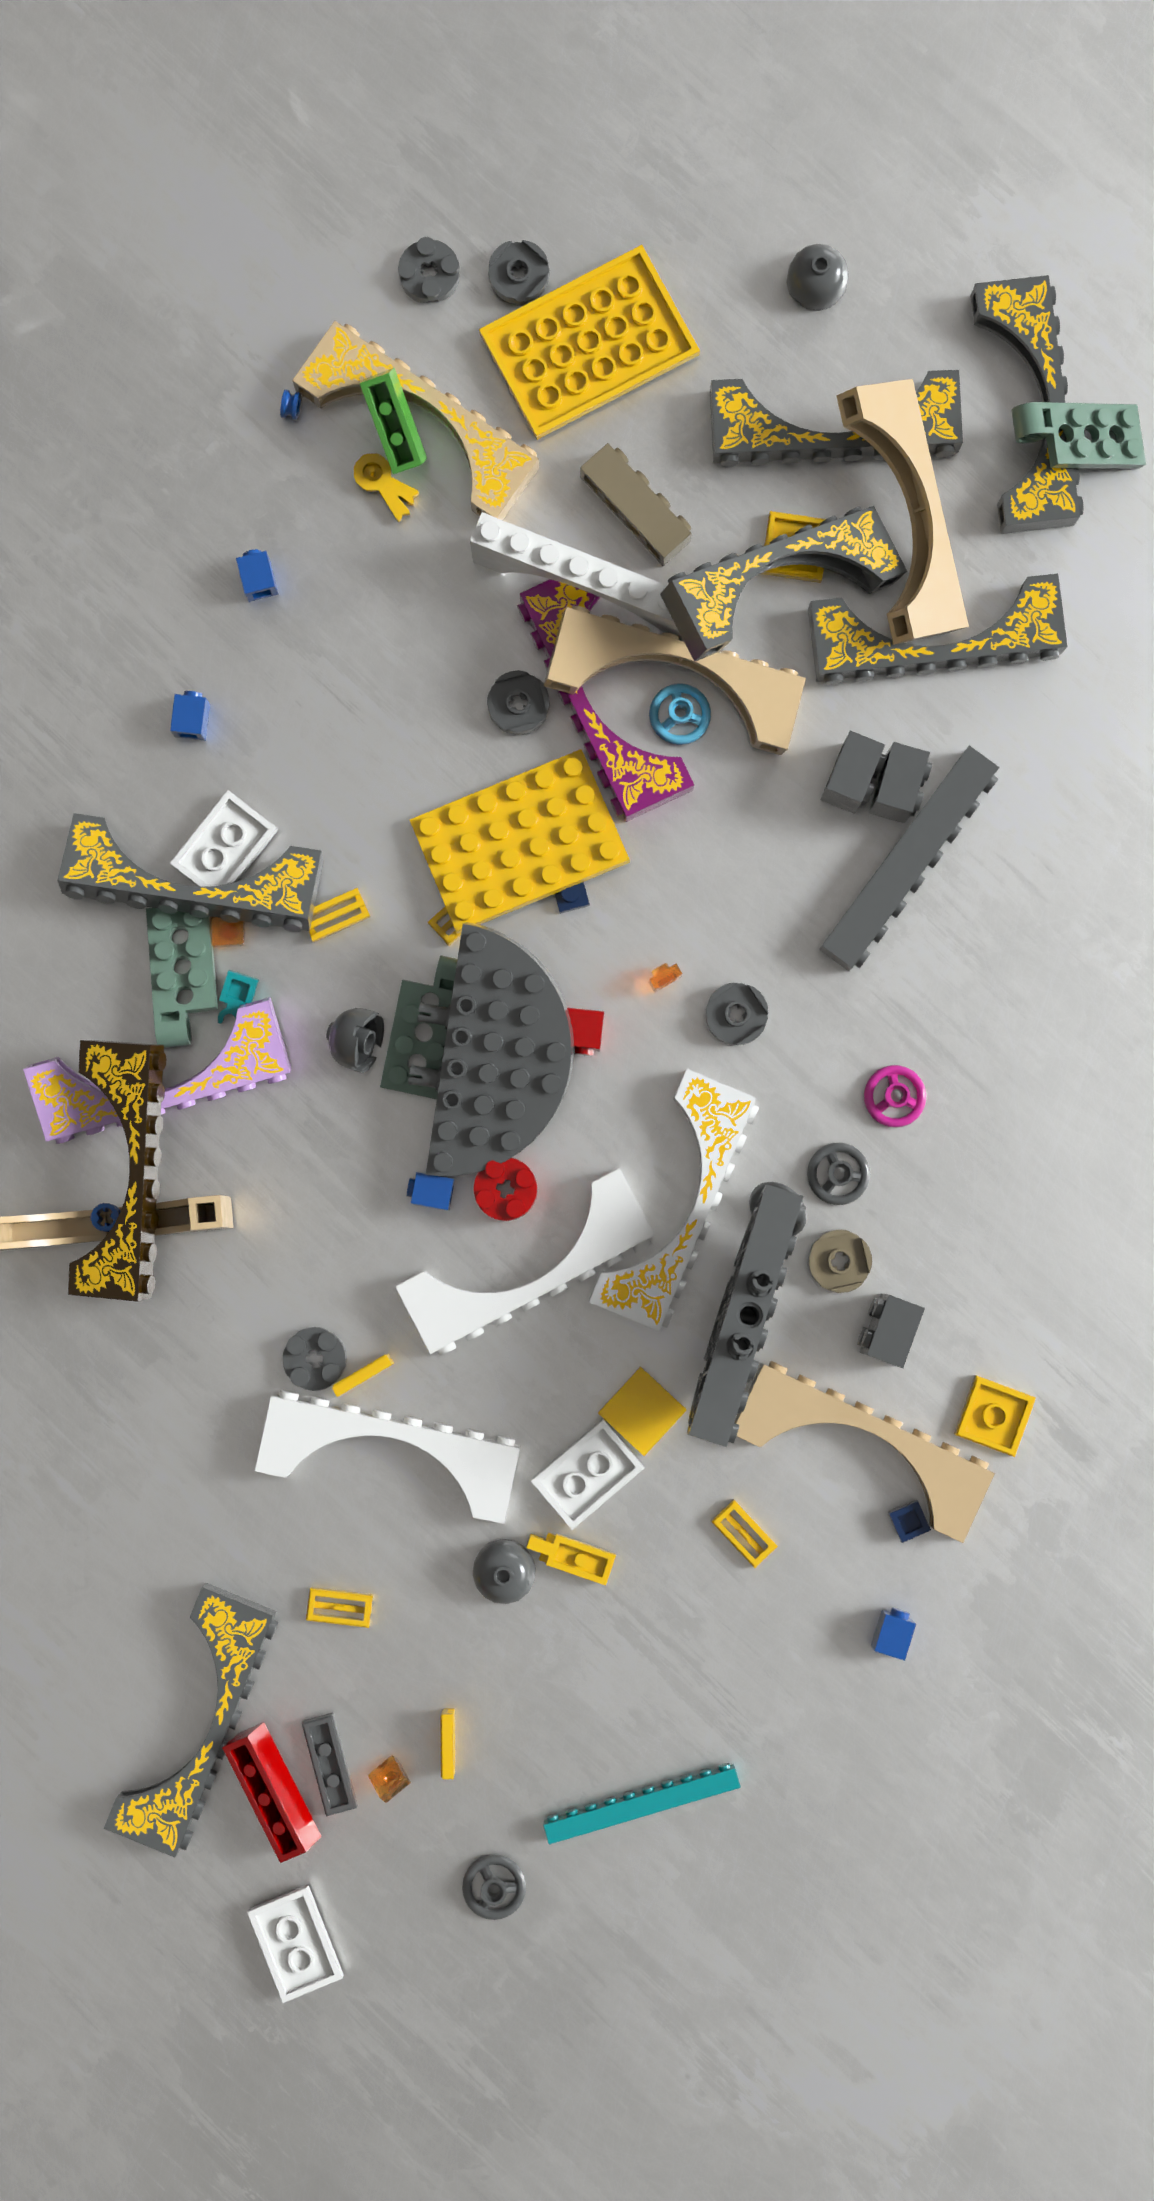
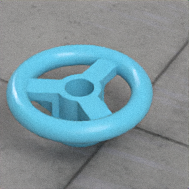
(678, 701)

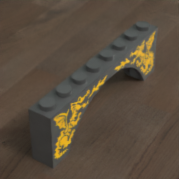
(1024, 318)
(750, 432)
(707, 598)
(851, 649)
(276, 896)
(164, 1811)

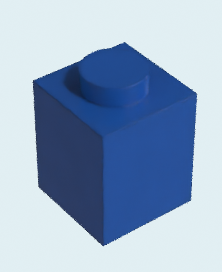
(256, 575)
(190, 716)
(431, 1191)
(893, 1633)

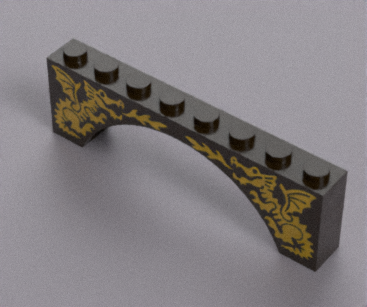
(133, 1084)

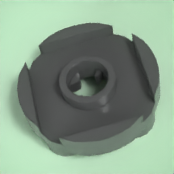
(427, 253)
(518, 254)
(509, 718)
(754, 1017)
(325, 1344)

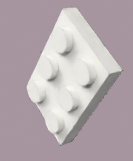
(224, 843)
(587, 1474)
(295, 1943)

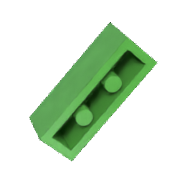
(393, 421)

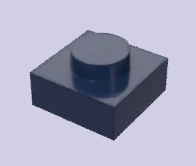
(572, 898)
(909, 1521)

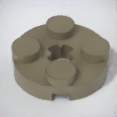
(854, 1271)

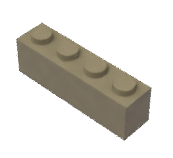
(636, 504)

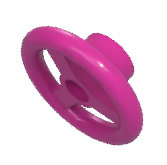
(892, 1074)

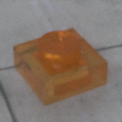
(227, 934)
(664, 976)
(389, 1779)

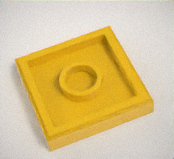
(789, 524)
(642, 1411)
(994, 1416)

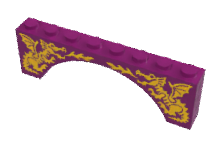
(635, 777)

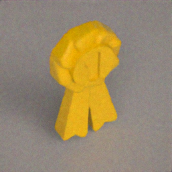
(374, 474)

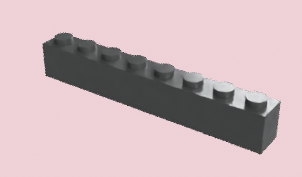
(909, 858)

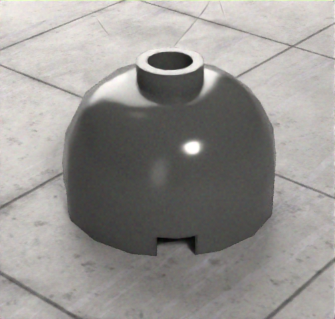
(817, 277)
(354, 1037)
(504, 1571)

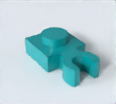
(237, 991)

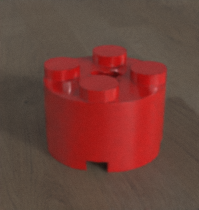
(514, 1204)

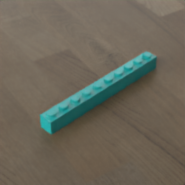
(641, 1804)

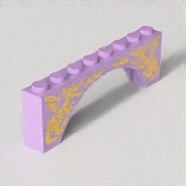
(252, 1054)

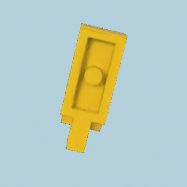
(573, 1556)

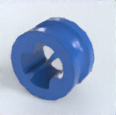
(290, 404)
(97, 1219)

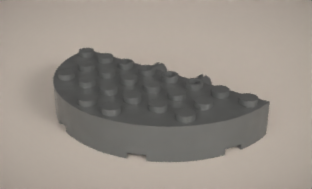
(501, 1057)
(742, 1315)

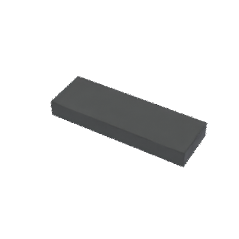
(329, 1764)

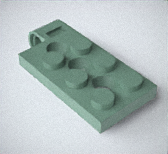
(1044, 419)
(170, 1017)
(403, 1039)

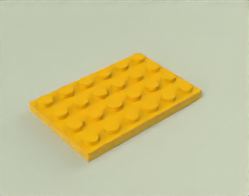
(589, 342)
(519, 840)

